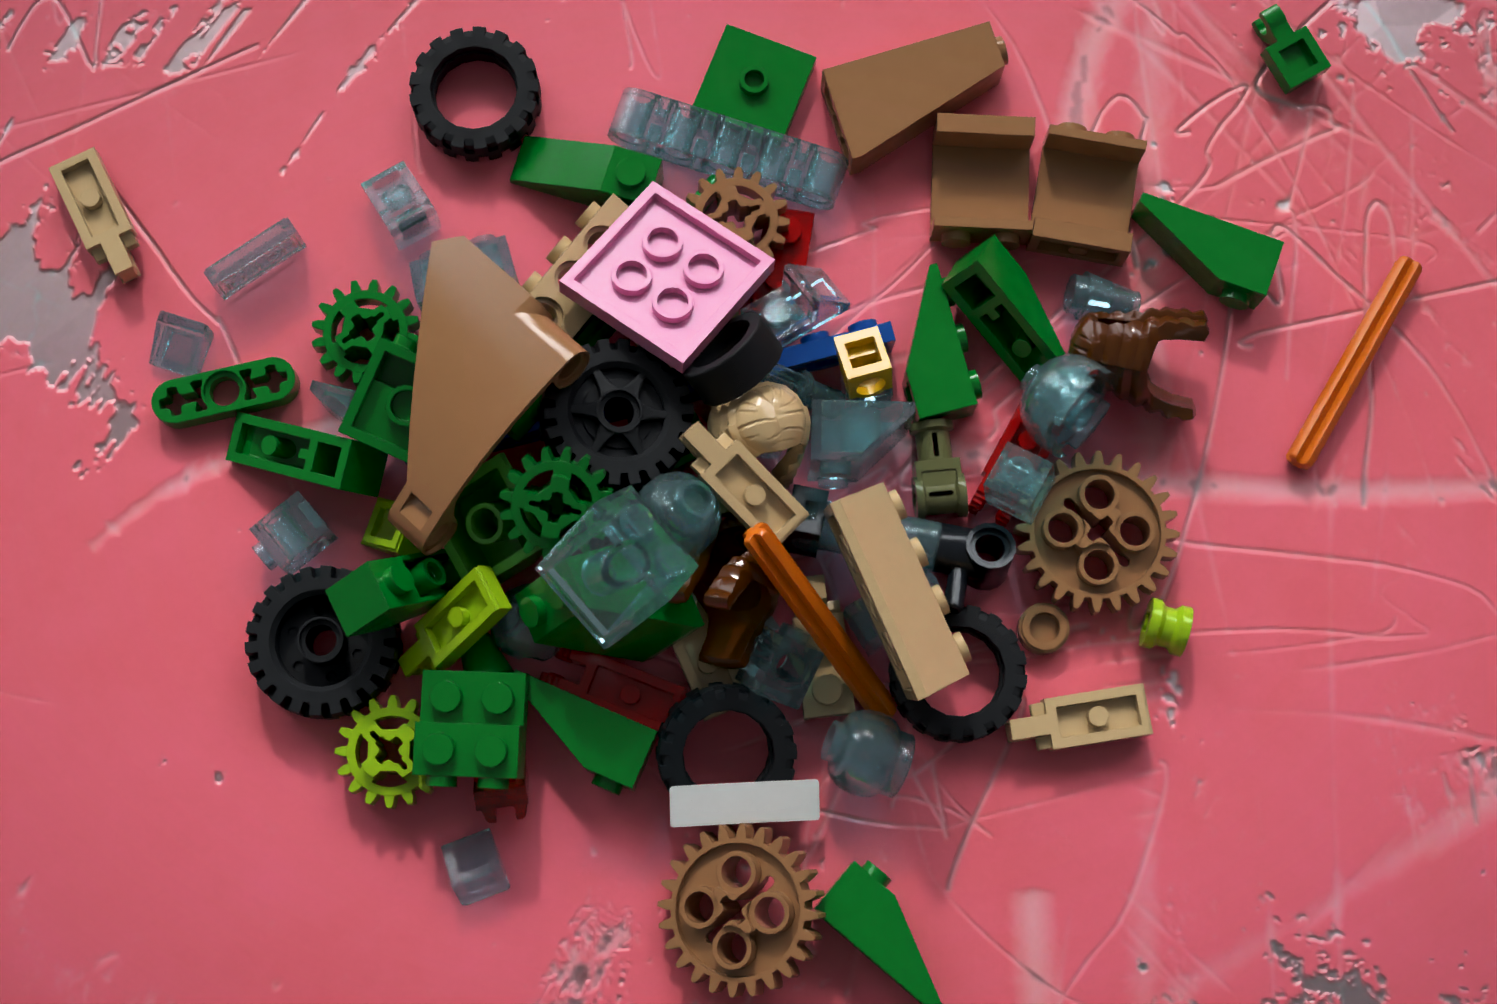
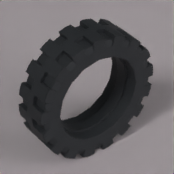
(465, 48)
(720, 698)
(1005, 701)

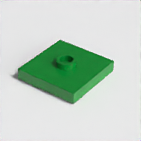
(755, 80)

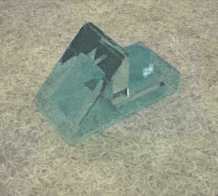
(402, 205)
(800, 304)

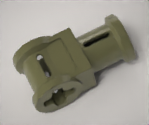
(937, 479)

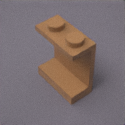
(980, 179)
(1085, 194)

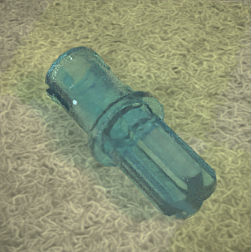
(803, 385)

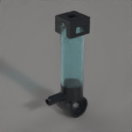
(948, 547)

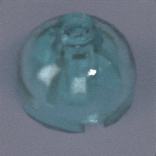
(1064, 401)

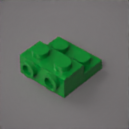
(383, 398)
(471, 727)

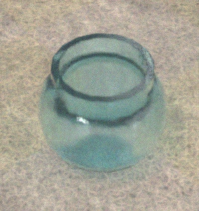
(685, 509)
(868, 754)

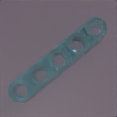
(715, 141)

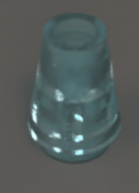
(1094, 294)

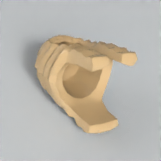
(765, 421)

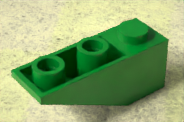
(936, 366)
(391, 591)

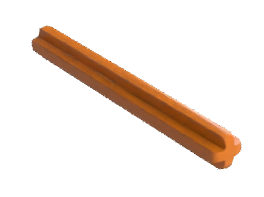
(1354, 363)
(817, 619)

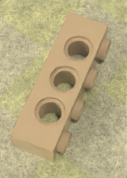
(564, 255)

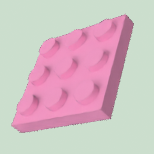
(667, 276)

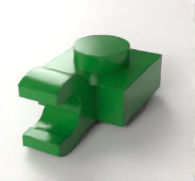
(1292, 56)

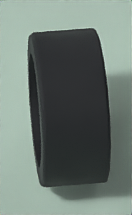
(734, 360)

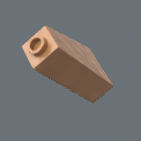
(897, 93)

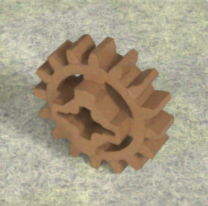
(753, 212)

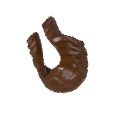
(1126, 346)
(732, 594)

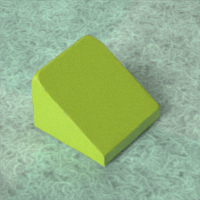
(383, 535)

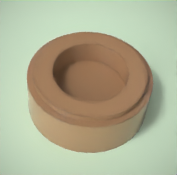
(1043, 628)

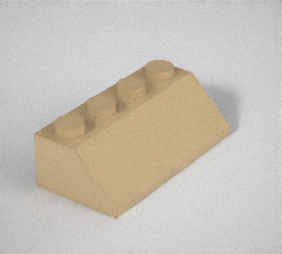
(897, 592)

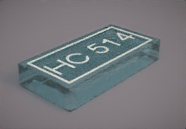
(254, 258)

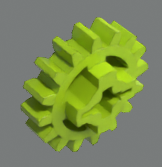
(374, 768)

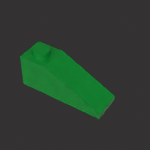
(584, 170)
(1215, 253)
(1003, 306)
(307, 454)
(599, 738)
(874, 924)

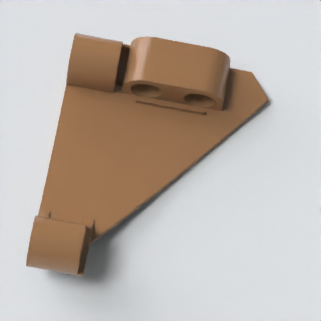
(477, 370)

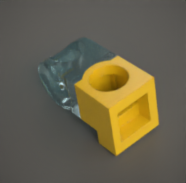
(864, 366)

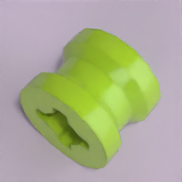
(1166, 627)

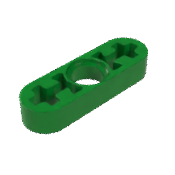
(192, 412)

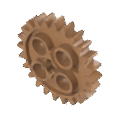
(1128, 502)
(769, 947)

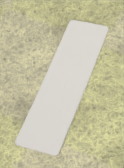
(744, 803)

